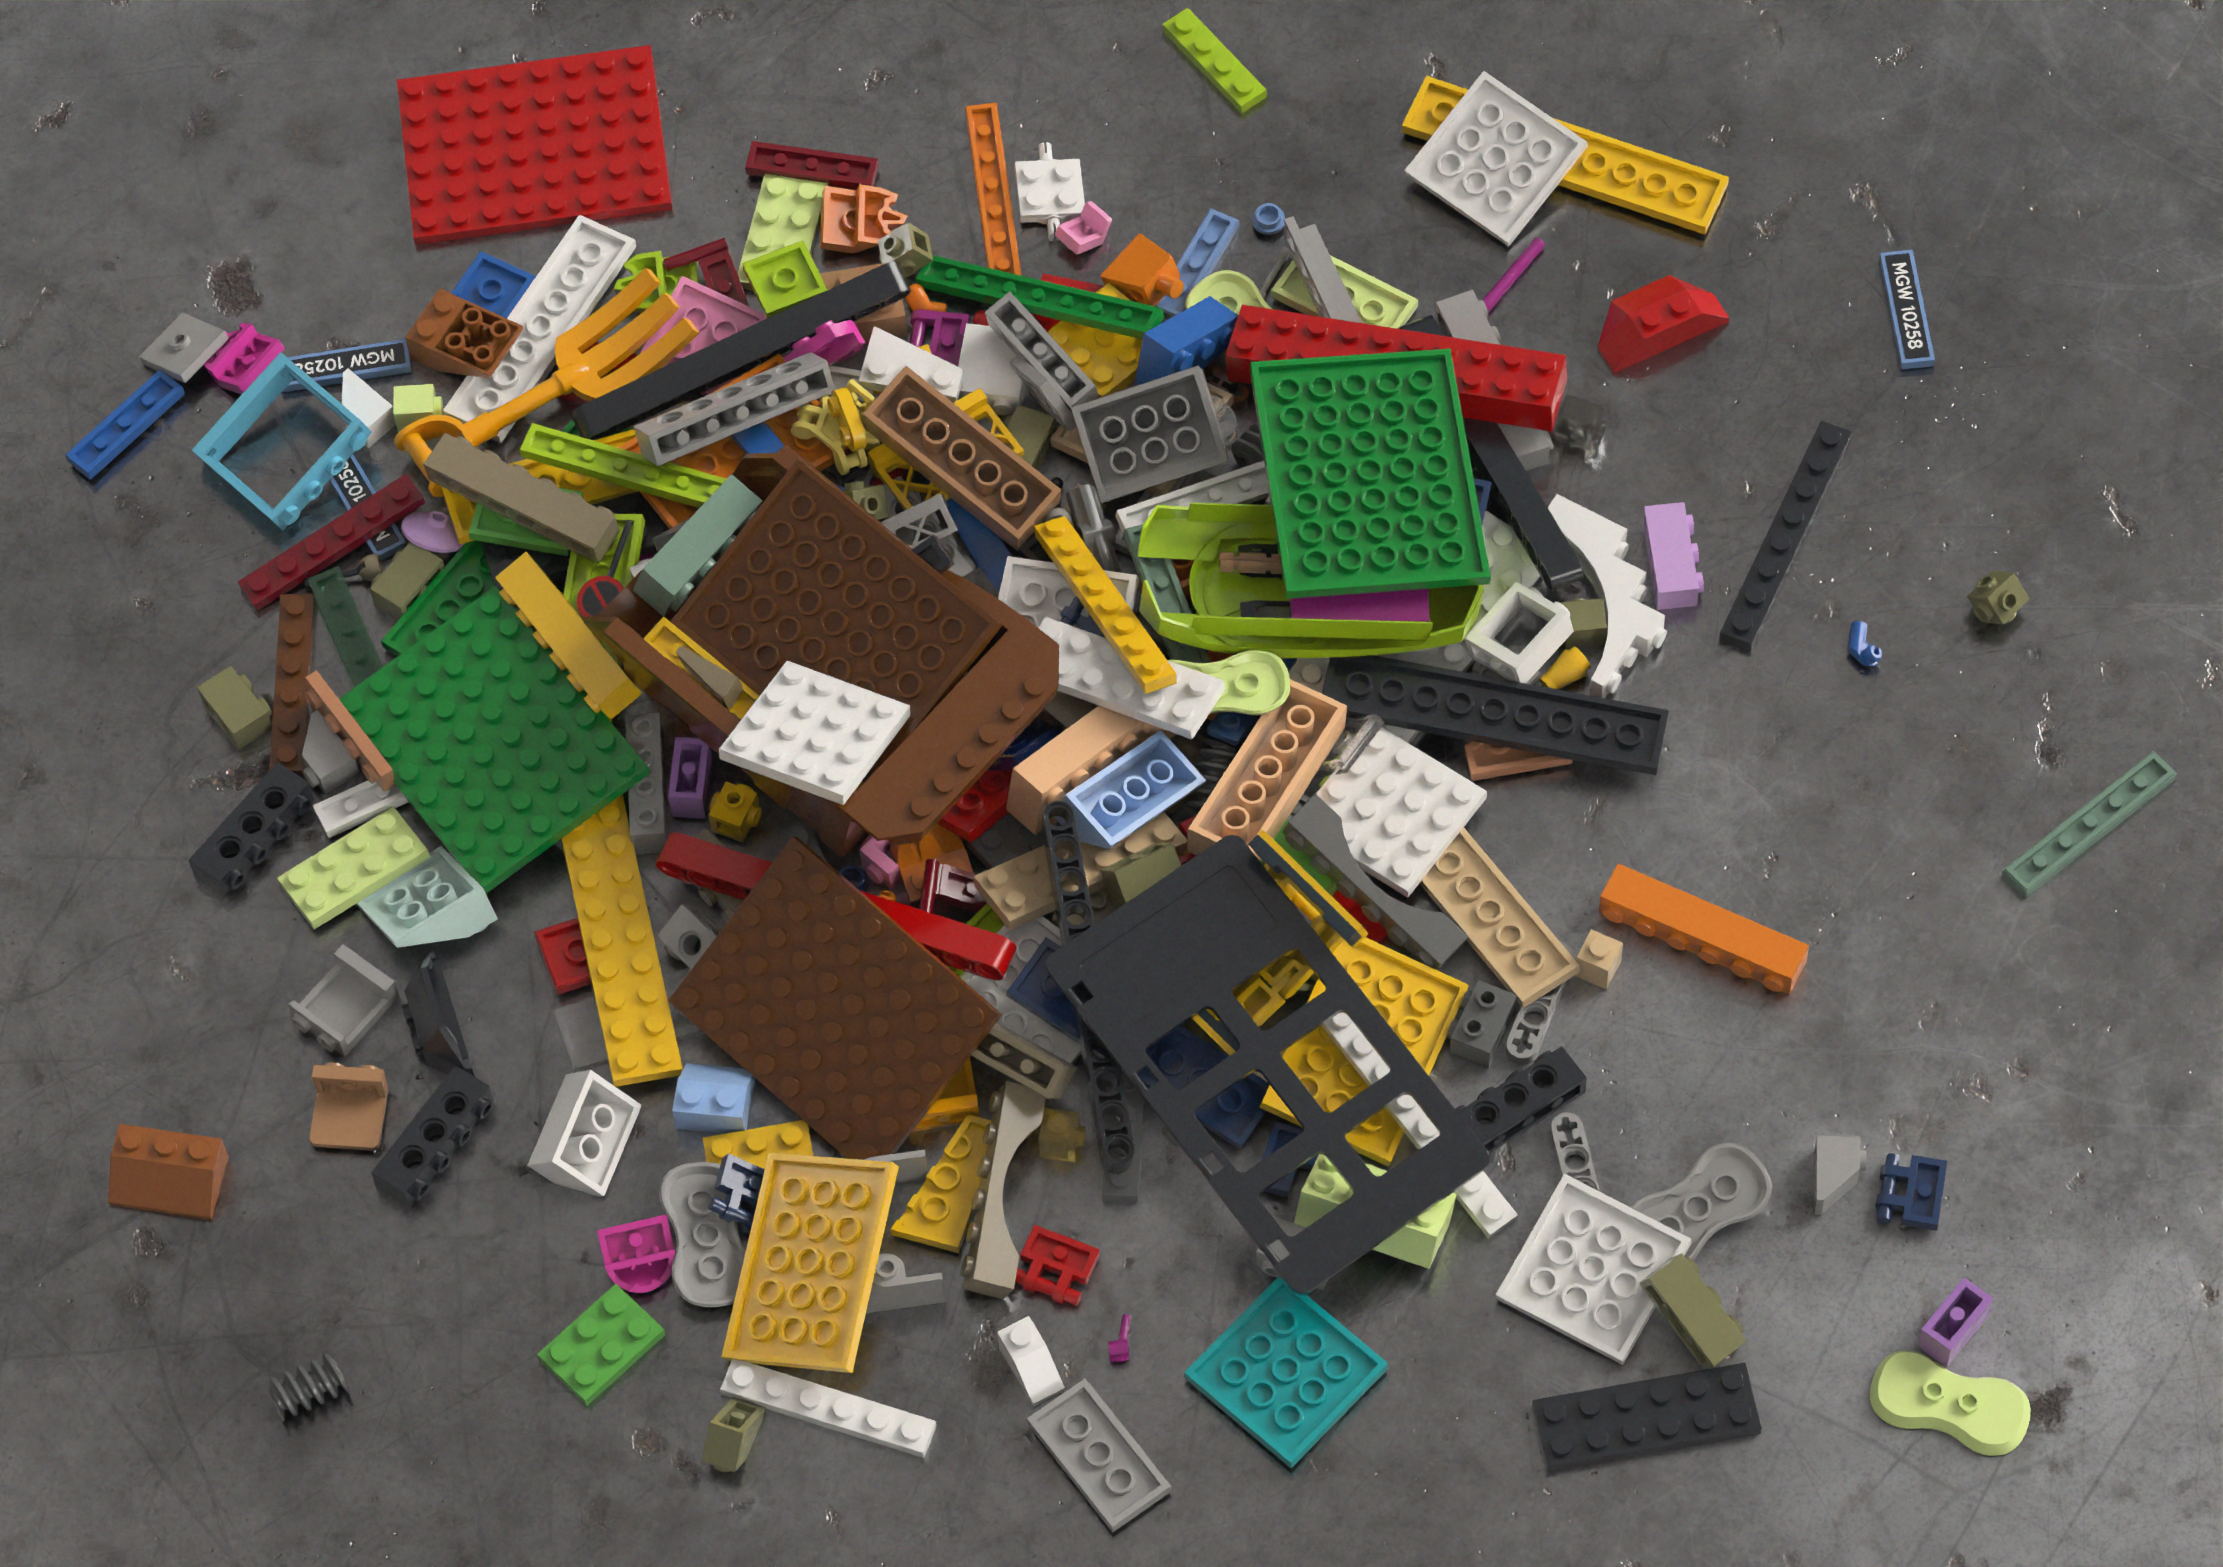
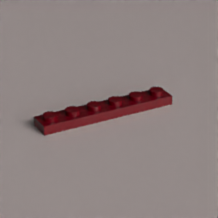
(331, 542)

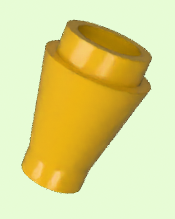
(1566, 669)

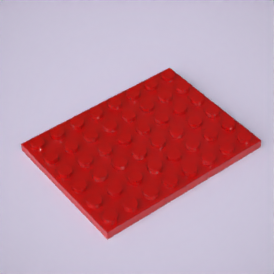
(533, 145)

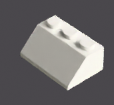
(585, 1133)

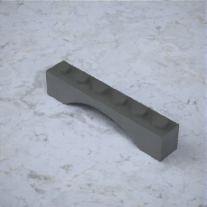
(1320, 835)

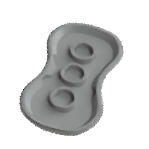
(1719, 1190)
(707, 1248)

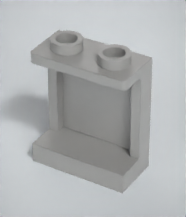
(345, 1002)

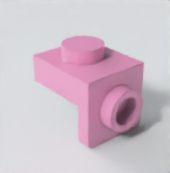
(1085, 231)
(878, 864)

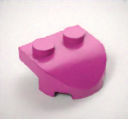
(831, 343)
(242, 358)
(638, 1253)

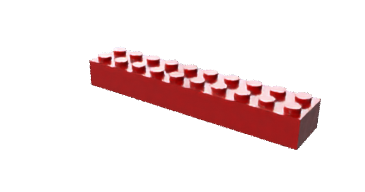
(1491, 379)

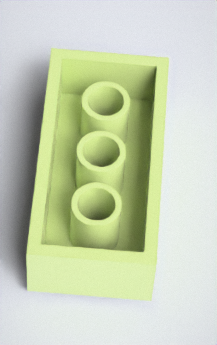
(1413, 1243)

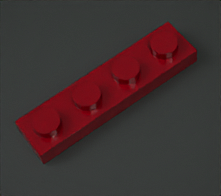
(810, 164)

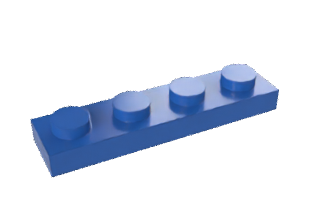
(125, 424)

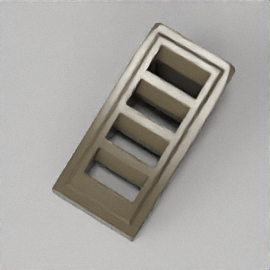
(717, 681)

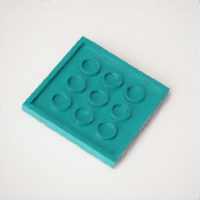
(1286, 1371)

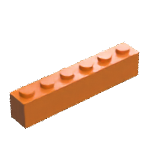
(1703, 929)

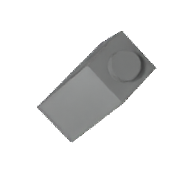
(326, 757)
(1835, 1169)

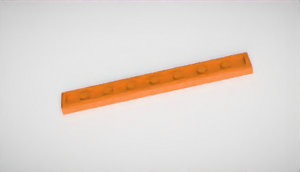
(992, 188)

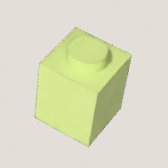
(415, 403)

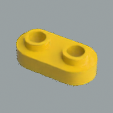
(851, 428)

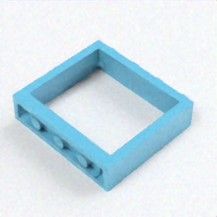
(249, 409)

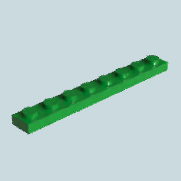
(1040, 297)

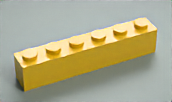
(568, 636)

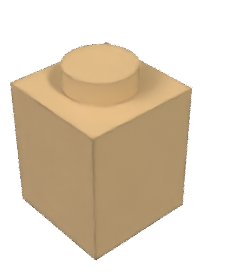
(1599, 959)

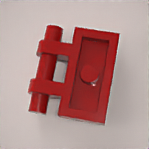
(1060, 1256)

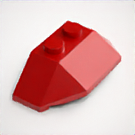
(1657, 320)

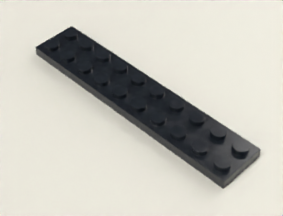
(1499, 711)

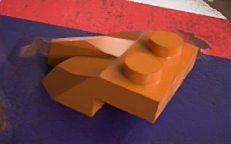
(857, 218)
(937, 845)

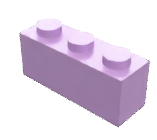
(1672, 555)

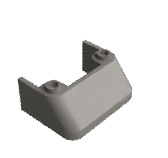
(890, 1285)

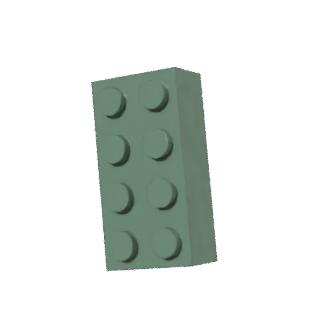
(696, 547)

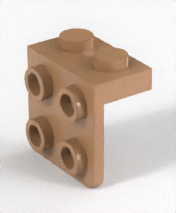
(348, 1106)

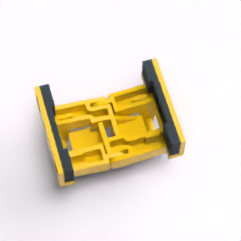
(1328, 920)

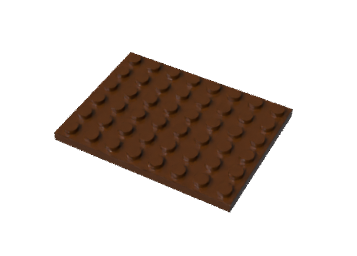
(836, 595)
(834, 1006)

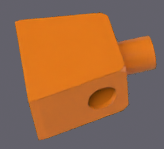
(1144, 273)

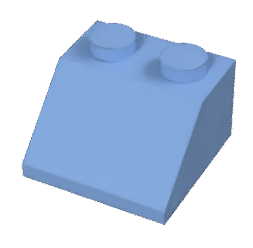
(713, 1099)

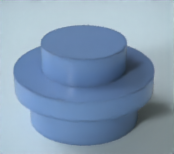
(1268, 219)

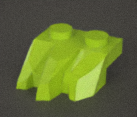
(655, 263)

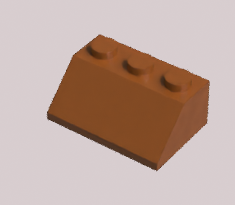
(166, 1171)

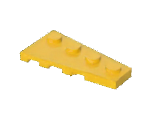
(944, 1202)

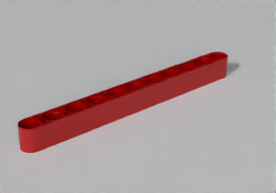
(738, 873)

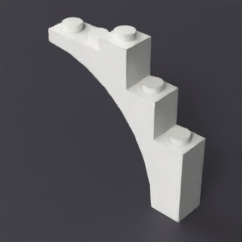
(1630, 624)

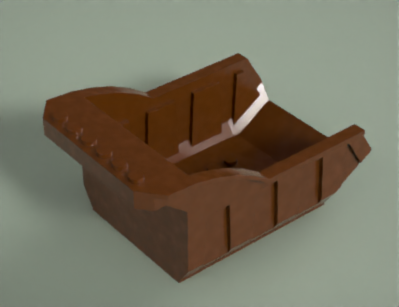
(929, 769)

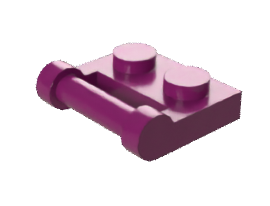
(946, 335)

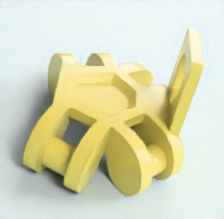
(827, 428)

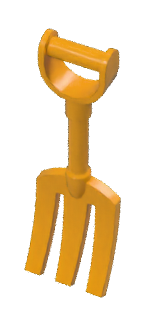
(575, 371)

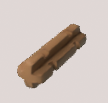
(1249, 563)

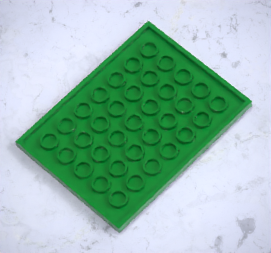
(1369, 473)
(492, 740)

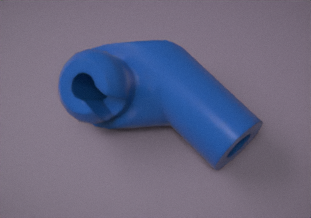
(1859, 648)

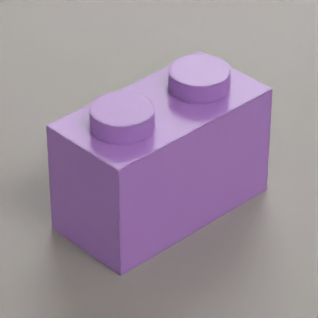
(690, 778)
(1955, 1322)

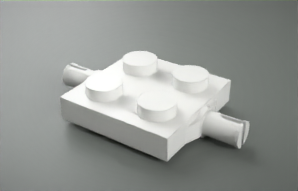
(1049, 190)

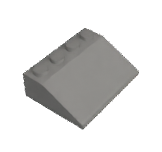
(1150, 434)

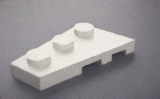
(890, 354)

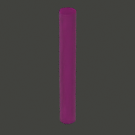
(1513, 273)

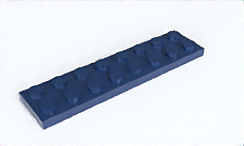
(1178, 1055)

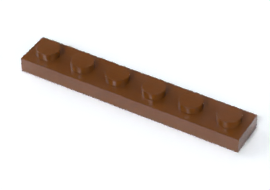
(292, 667)

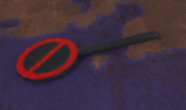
(602, 589)

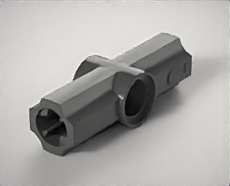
(1092, 526)

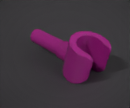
(1120, 1349)

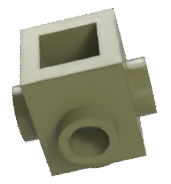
(907, 247)
(870, 498)
(1997, 597)

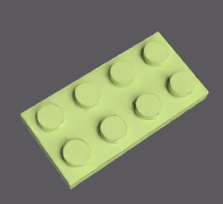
(784, 214)
(1373, 299)
(353, 867)

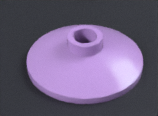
(431, 531)

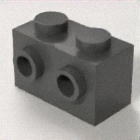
(1482, 1023)

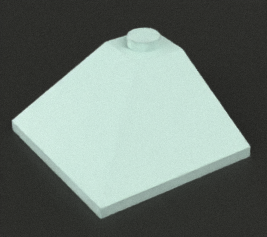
(430, 904)

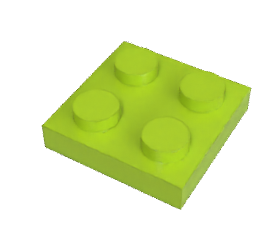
(784, 278)

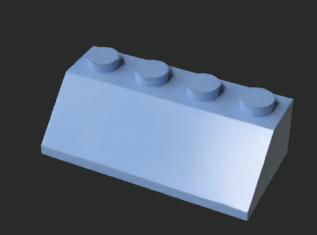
(1131, 791)

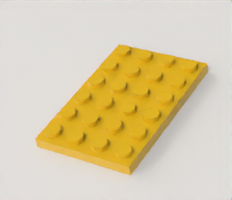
(1414, 1003)
(810, 1262)

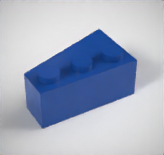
(1186, 340)

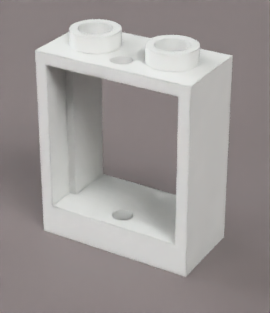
(1502, 660)

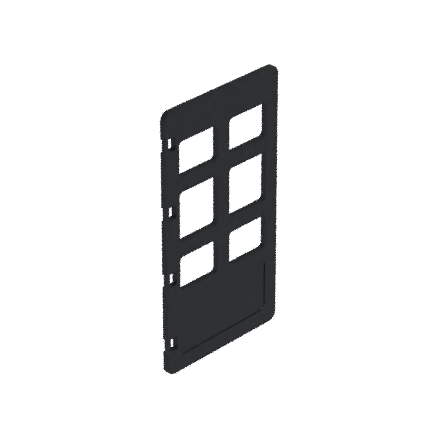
(1185, 952)

